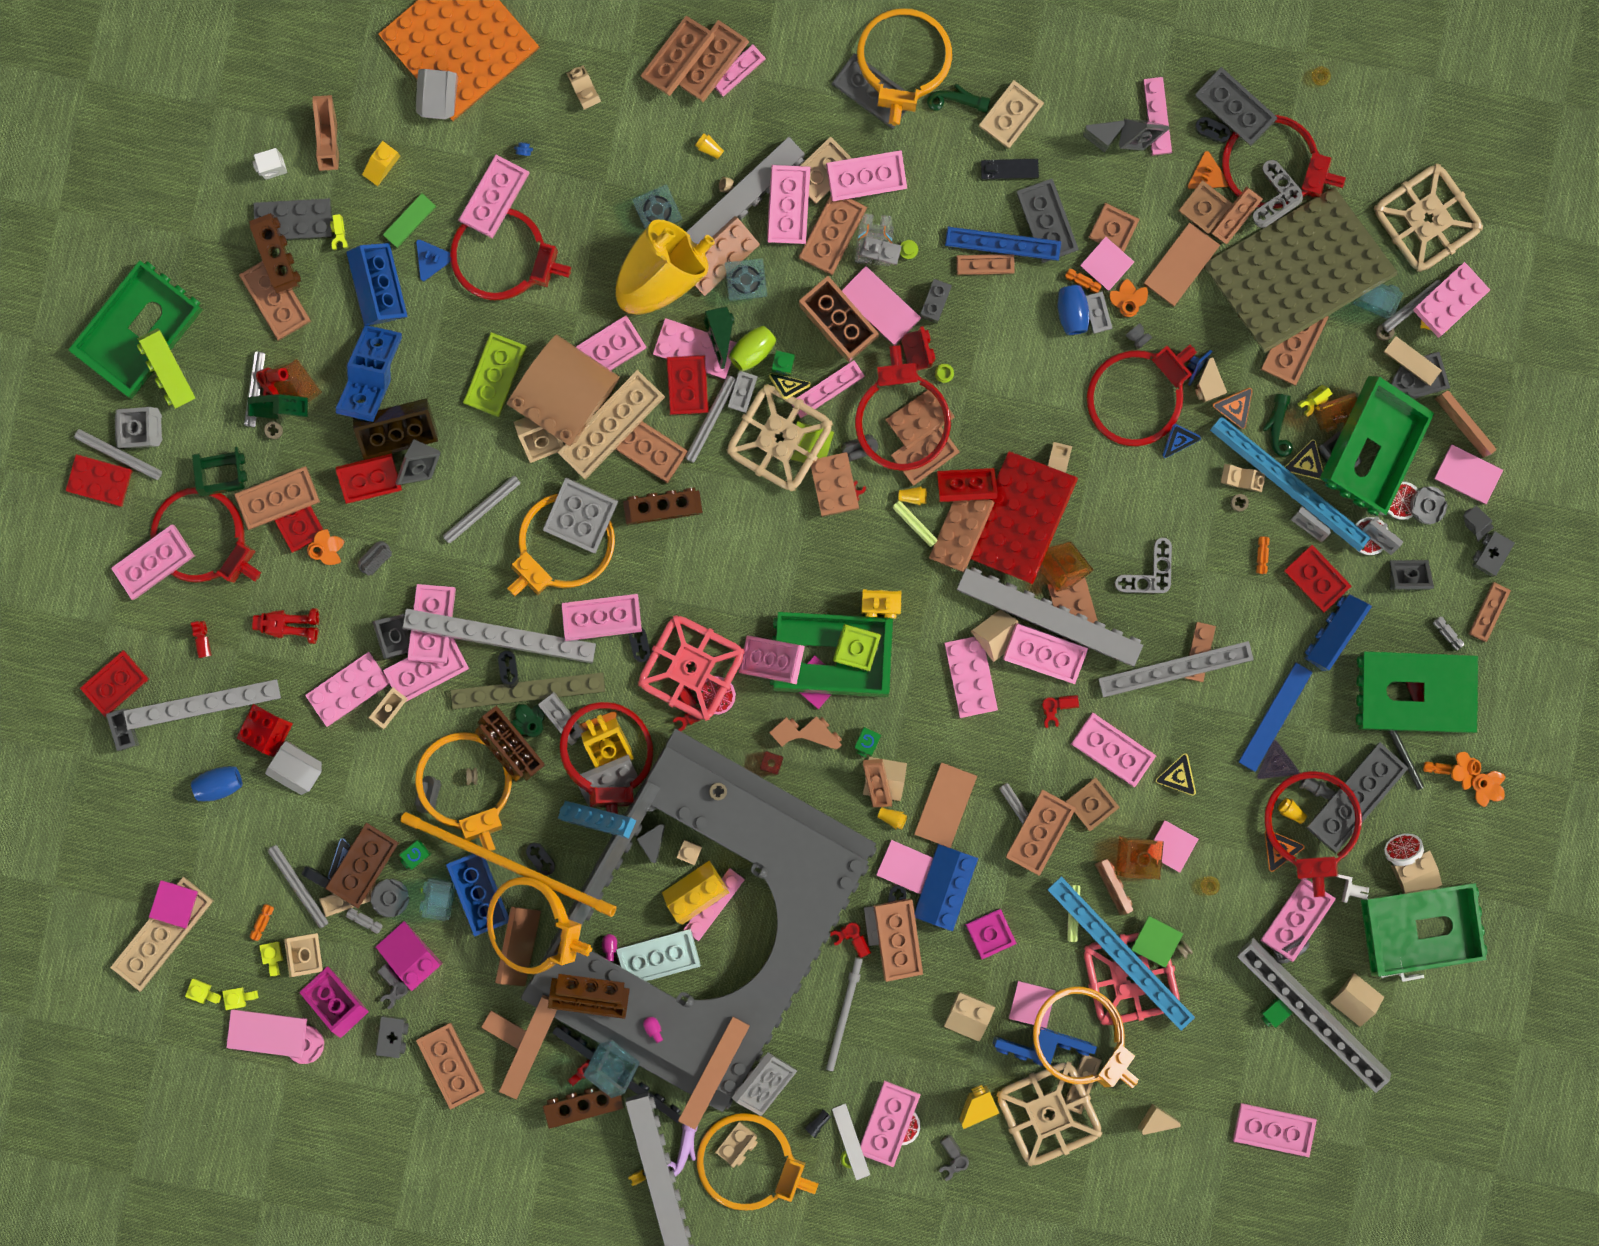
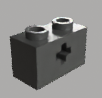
(935, 301)
(1501, 547)
(122, 737)
(385, 1046)

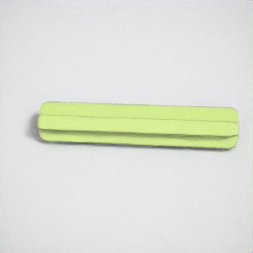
(914, 523)
(1072, 933)

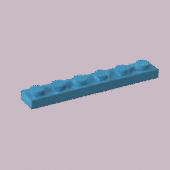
(597, 819)

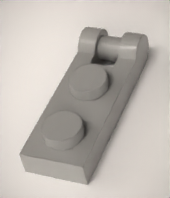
(559, 715)

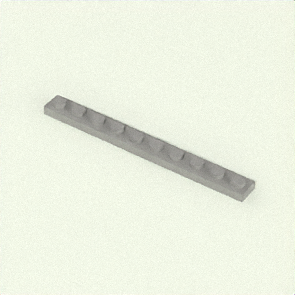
(498, 636)

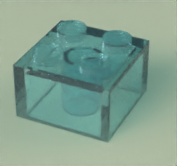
(1381, 300)
(437, 899)
(611, 1069)

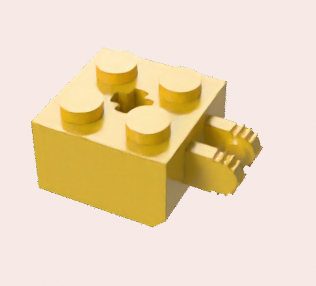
(881, 603)
(605, 742)

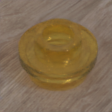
(1323, 70)
(1216, 885)

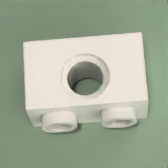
(269, 163)

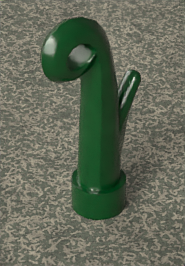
(962, 96)
(1276, 421)

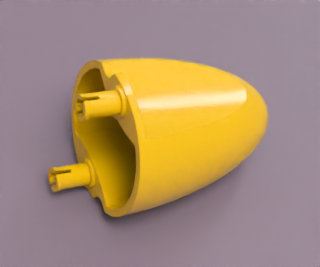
(660, 268)

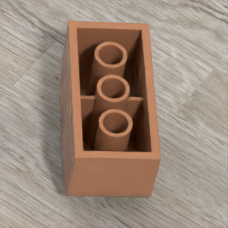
(838, 319)

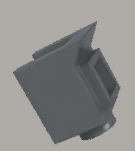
(1477, 522)

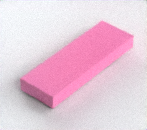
(740, 69)

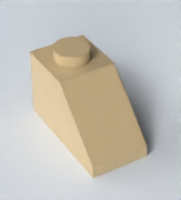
(1210, 383)
(387, 708)

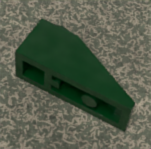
(719, 328)

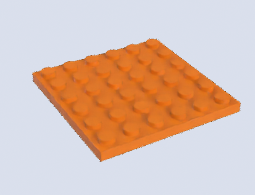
(462, 37)

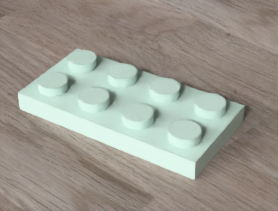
(660, 956)

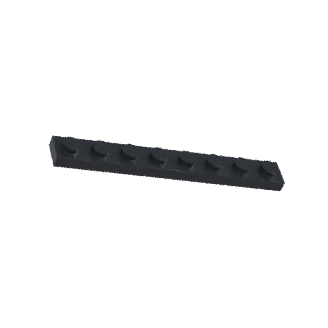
(579, 1044)

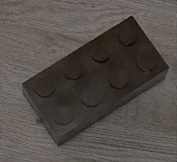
(396, 429)

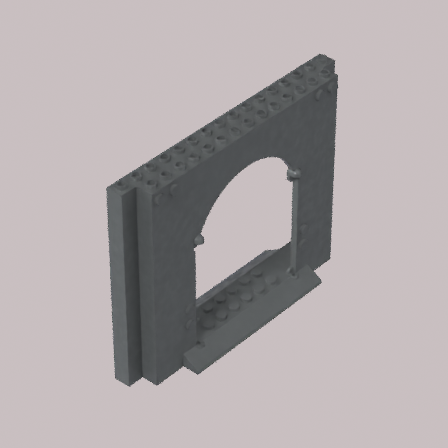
(809, 869)

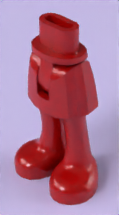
(276, 622)

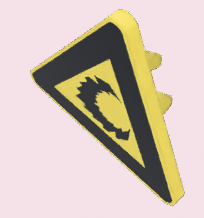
(788, 386)
(1307, 462)
(1179, 776)

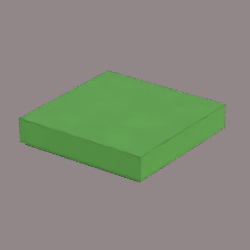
(1157, 941)

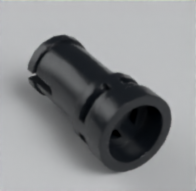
(814, 1127)

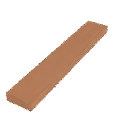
(528, 1049)
(714, 1073)

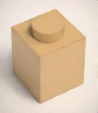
(689, 852)

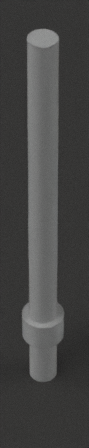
(853, 978)

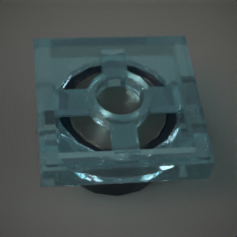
(657, 206)
(745, 281)

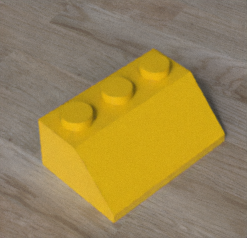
(695, 893)
(978, 1107)

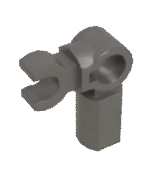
(399, 988)
(960, 1160)

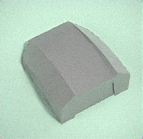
(436, 93)
(138, 427)
(294, 768)

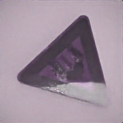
(1276, 763)

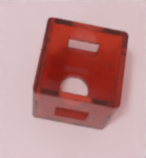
(778, 761)

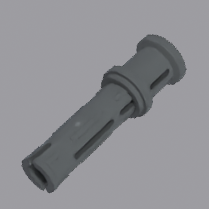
(1317, 788)

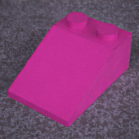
(408, 956)
(334, 1002)

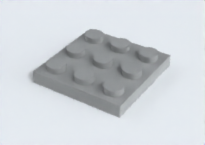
(580, 515)
(764, 1084)

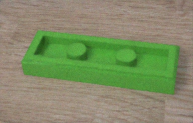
(409, 220)

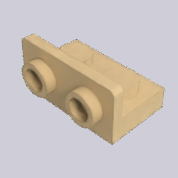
(737, 1144)

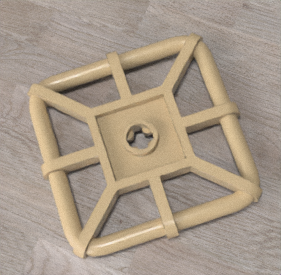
(1425, 230)
(782, 450)
(1044, 1125)

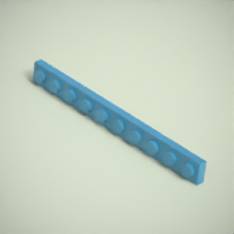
(1290, 484)
(1121, 953)

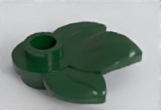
(528, 717)

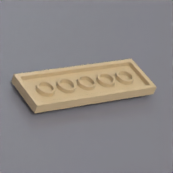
(612, 424)
(156, 943)

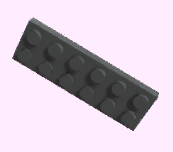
(1370, 784)

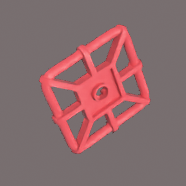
(696, 679)
(1123, 987)

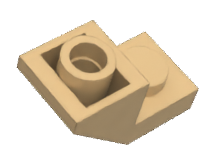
(583, 87)
(1060, 456)
(1243, 478)

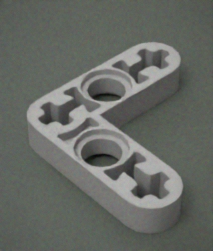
(1284, 193)
(1152, 580)

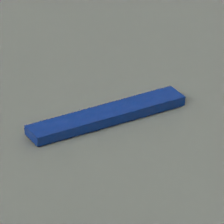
(1003, 243)
(1275, 717)

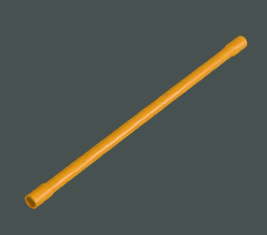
(599, 905)

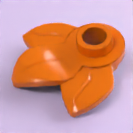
(1129, 296)
(329, 546)
(1465, 769)
(1491, 788)

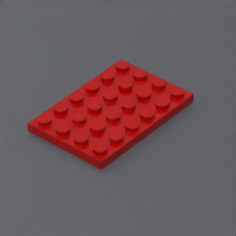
(1023, 517)

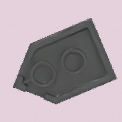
(1414, 386)

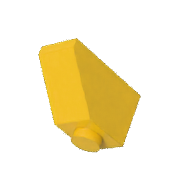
(380, 163)

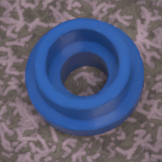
(523, 149)

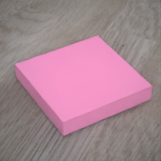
(1107, 263)
(1176, 845)
(1028, 1001)

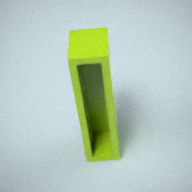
(166, 368)

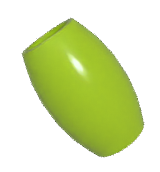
(752, 348)

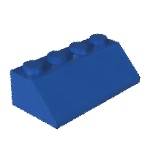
(376, 283)
(1337, 632)
(945, 887)
(475, 890)

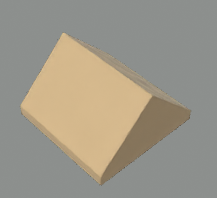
(995, 633)
(895, 775)
(303, 955)
(1357, 1000)
(1156, 1121)

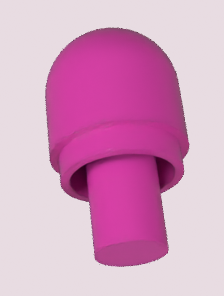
(609, 946)
(653, 1028)

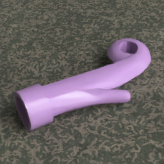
(686, 1148)

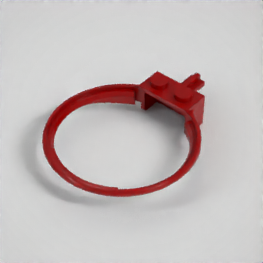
(1317, 172)
(541, 272)
(1170, 365)
(900, 374)
(239, 557)
(605, 796)
(1314, 868)

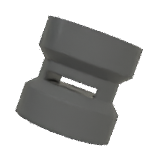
(1137, 335)

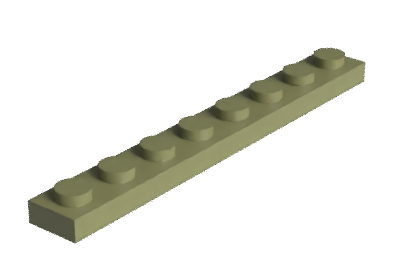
(528, 690)

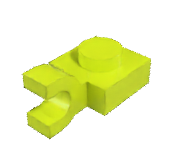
(337, 226)
(1317, 397)
(270, 955)
(201, 991)
(236, 997)

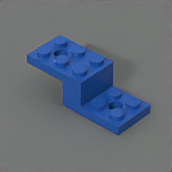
(368, 373)
(1048, 1040)

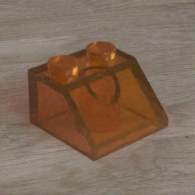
(298, 383)
(1334, 412)
(1064, 566)
(1139, 858)

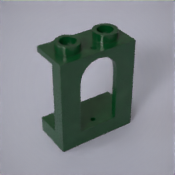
(273, 405)
(200, 464)

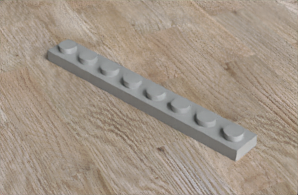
(1176, 669)
(202, 704)

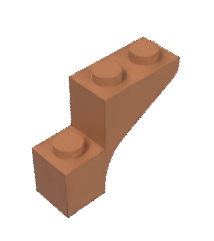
(326, 133)
(813, 731)

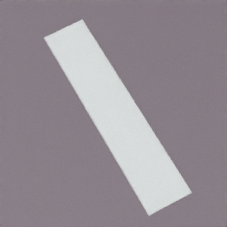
(851, 1142)

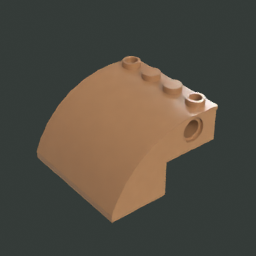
(563, 390)

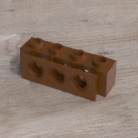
(259, 228)
(692, 507)
(508, 745)
(587, 998)
(556, 1117)

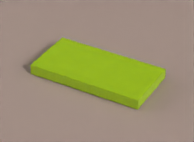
(494, 374)

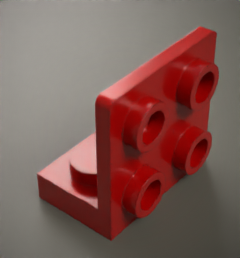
(917, 348)
(264, 731)

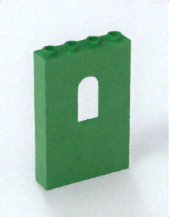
(112, 347)
(1395, 425)
(840, 679)
(1449, 692)
(1394, 935)

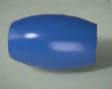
(1073, 310)
(216, 783)

